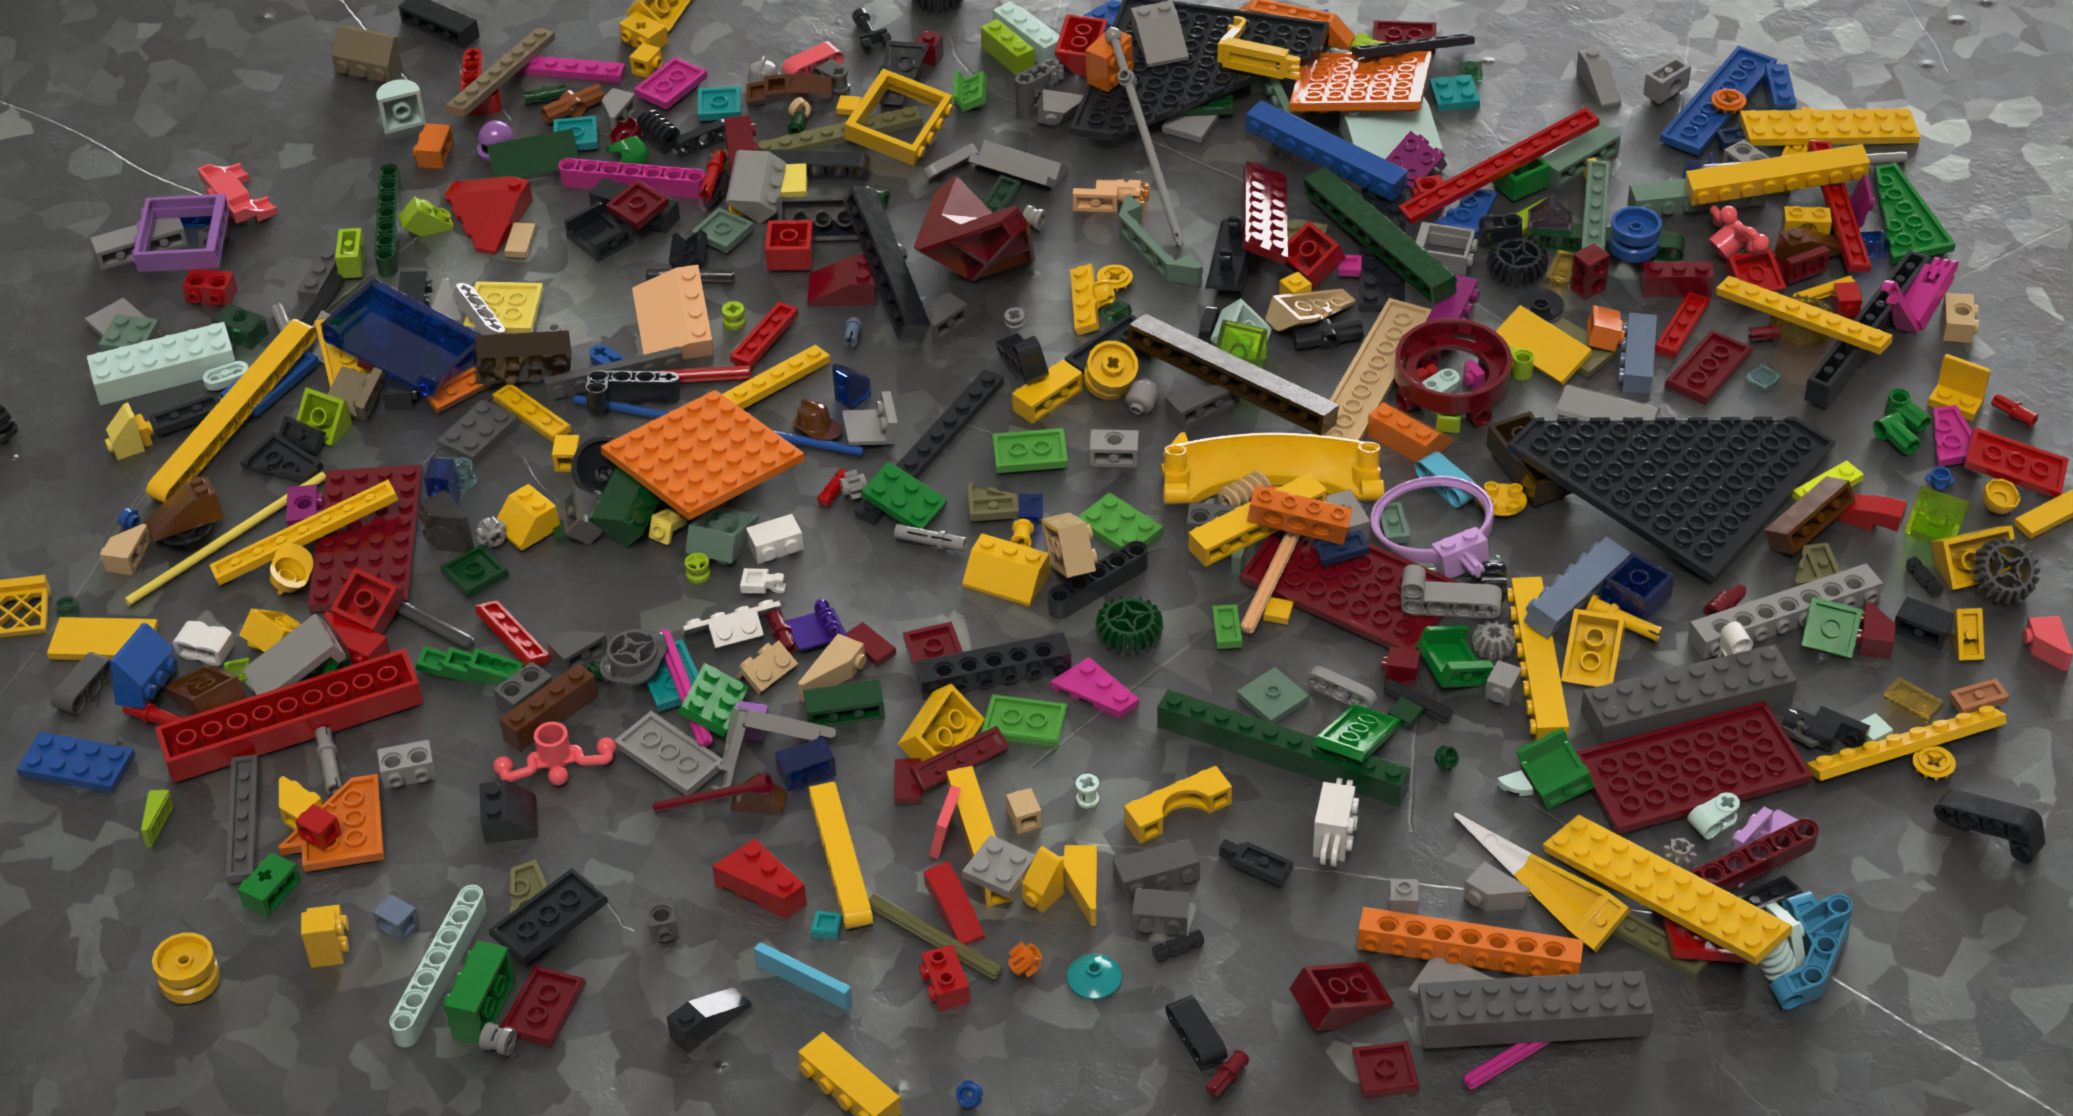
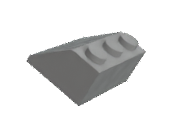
(756, 184)

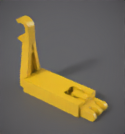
(1254, 56)

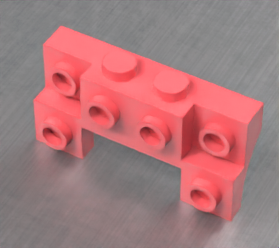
(229, 181)

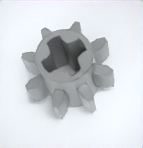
(1056, 71)
(852, 484)
(491, 532)
(1680, 853)

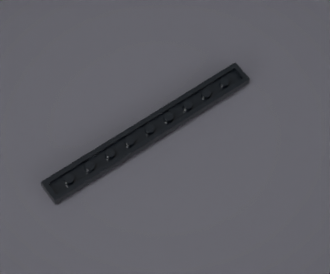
(940, 434)

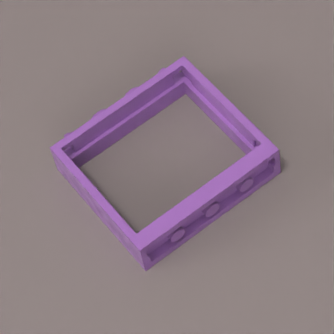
(177, 207)

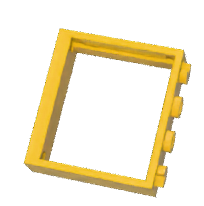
(886, 144)

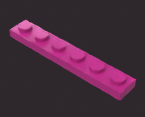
(574, 69)

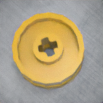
(1110, 370)
(186, 968)

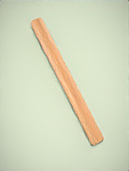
(1269, 582)

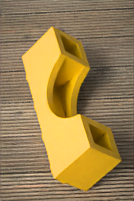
(1204, 790)

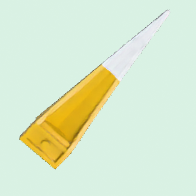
(1577, 904)

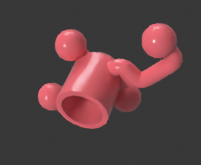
(1733, 234)
(554, 752)

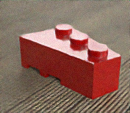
(761, 878)

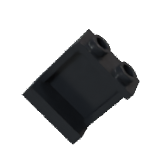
(597, 232)

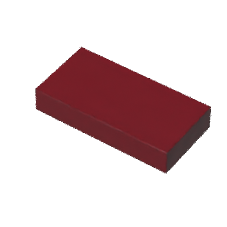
(875, 646)
(905, 788)

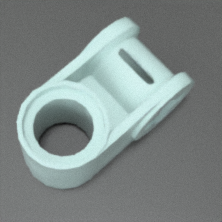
(1715, 815)

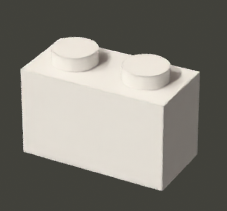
(774, 538)

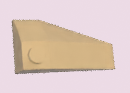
(1301, 309)

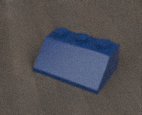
(141, 667)

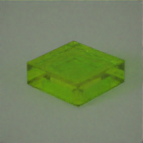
(236, 667)

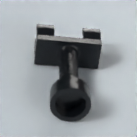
(862, 18)

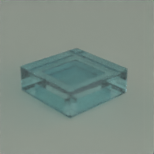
(1763, 377)

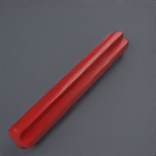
(713, 373)

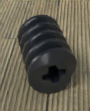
(658, 129)

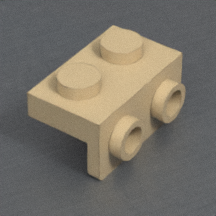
(767, 667)

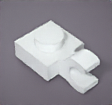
(759, 580)

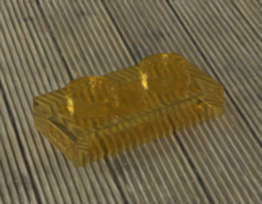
(1560, 269)
(1913, 699)

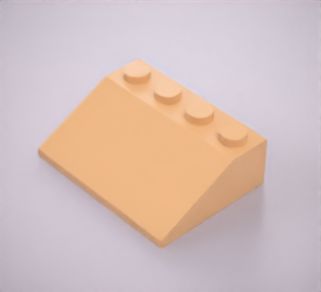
(674, 313)

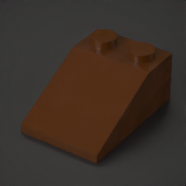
(188, 508)
(205, 690)

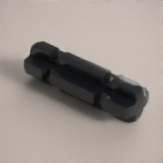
(1924, 576)
(1178, 945)

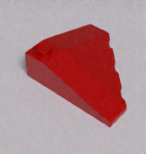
(489, 208)

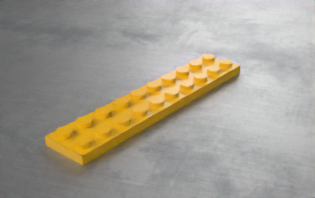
(1668, 889)

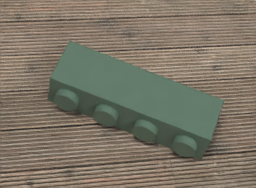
(1570, 159)

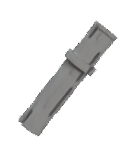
(939, 539)
(327, 754)

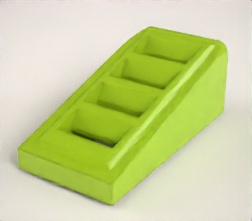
(1448, 422)
(156, 813)

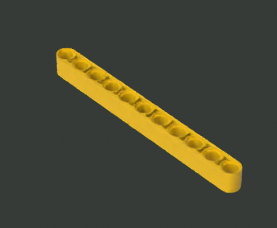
(232, 410)

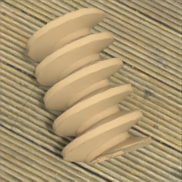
(1242, 490)

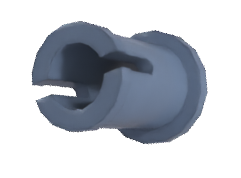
(853, 327)

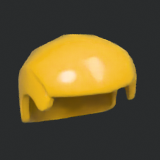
(2000, 496)

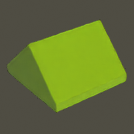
(326, 414)

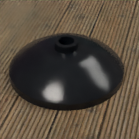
(590, 463)

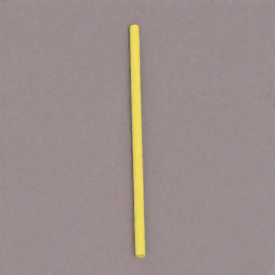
(215, 545)

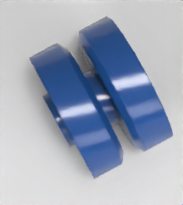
(1635, 234)

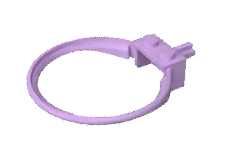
(1453, 554)

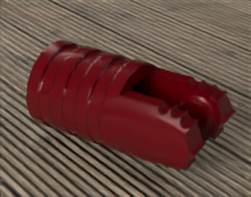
(1725, 600)

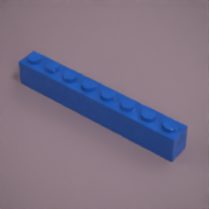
(1326, 150)

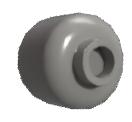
(1142, 396)

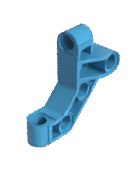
(1825, 927)

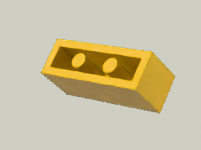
(1048, 393)

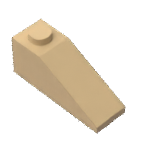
(835, 665)

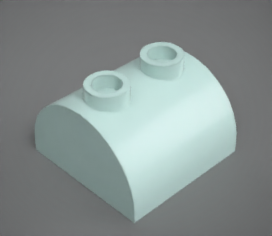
(400, 105)

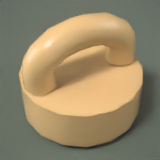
(801, 105)

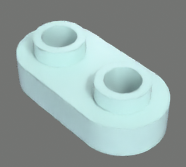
(224, 375)
(1443, 381)

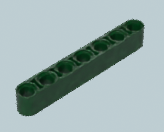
(387, 220)
(1670, 246)

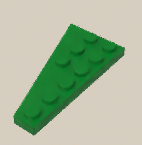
(1907, 217)

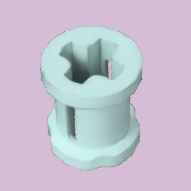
(1090, 792)

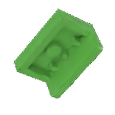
(969, 91)

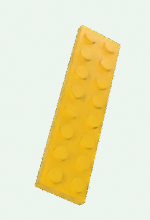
(1835, 125)

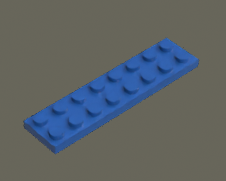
(1698, 120)

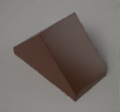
(766, 804)

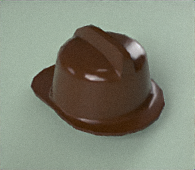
(816, 421)

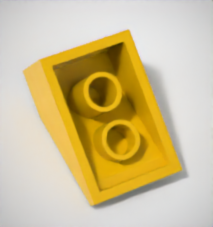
(1593, 648)

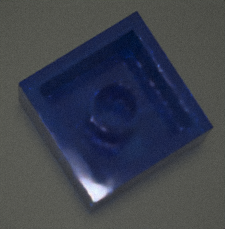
(1638, 586)

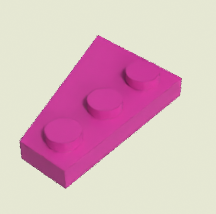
(1950, 435)
(1097, 686)

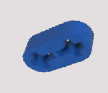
(599, 351)

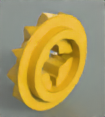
(1116, 272)
(1934, 754)

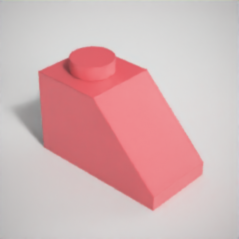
(2048, 641)

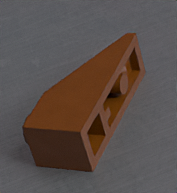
(1801, 240)

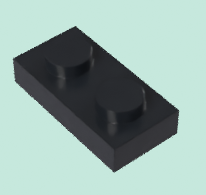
(302, 434)

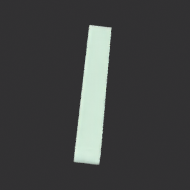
(438, 966)

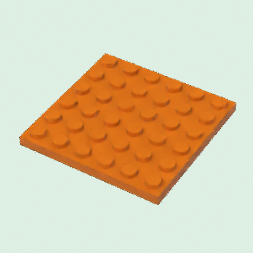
(1363, 84)
(702, 454)

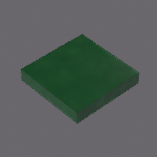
(474, 571)

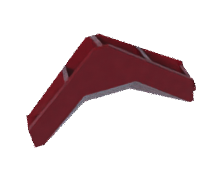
(970, 237)

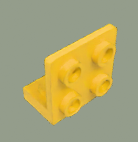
(1960, 385)

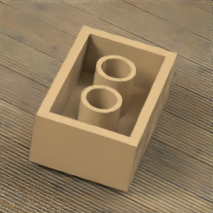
(1069, 544)

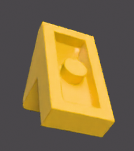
(1969, 634)

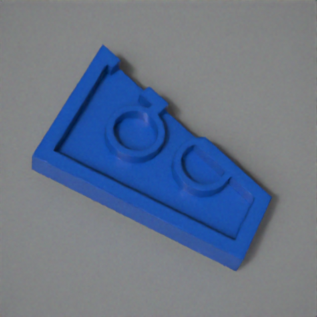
(1470, 210)

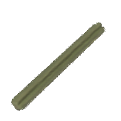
(934, 936)

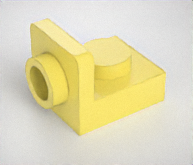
(664, 524)

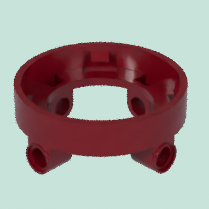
(1424, 346)

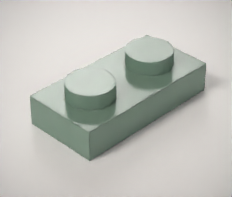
(1394, 523)

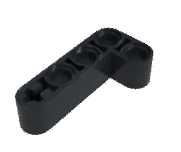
(1023, 357)
(630, 387)
(1995, 818)

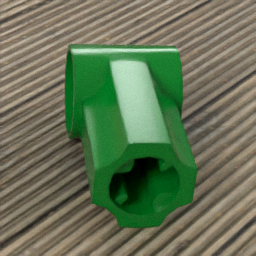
(1900, 402)
(1895, 430)

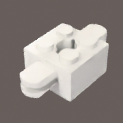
(1335, 822)

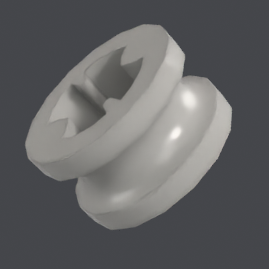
(1013, 313)

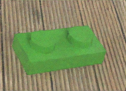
(1227, 626)

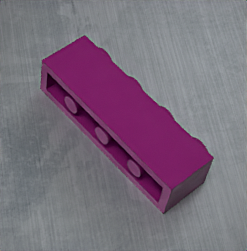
(1459, 304)

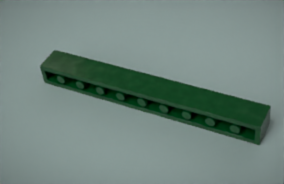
(1380, 235)
(1279, 747)

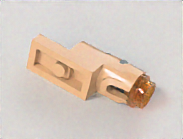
(1109, 194)

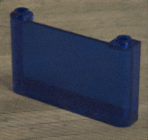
(401, 337)

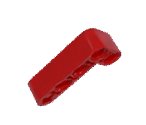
(472, 68)

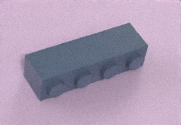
(1639, 353)

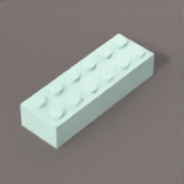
(159, 363)

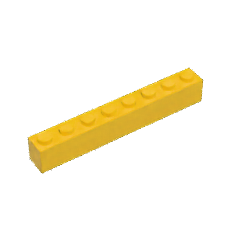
(1776, 174)
(1537, 662)

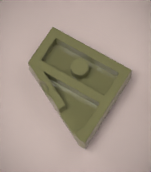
(991, 504)
(1816, 563)

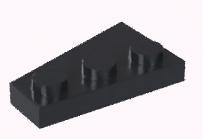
(905, 60)

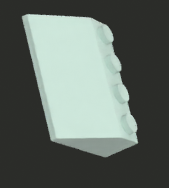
(1383, 131)

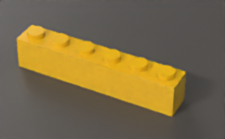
(1233, 532)

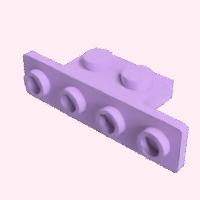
(1760, 825)

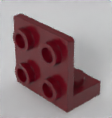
(1804, 264)

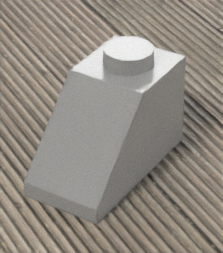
(618, 106)
(1057, 106)
(1495, 890)

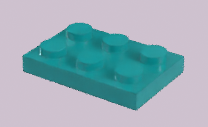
(661, 684)

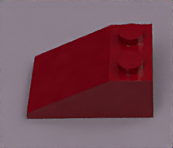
(843, 284)
(1339, 994)

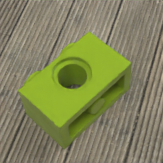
(350, 252)

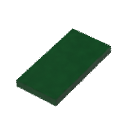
(532, 155)

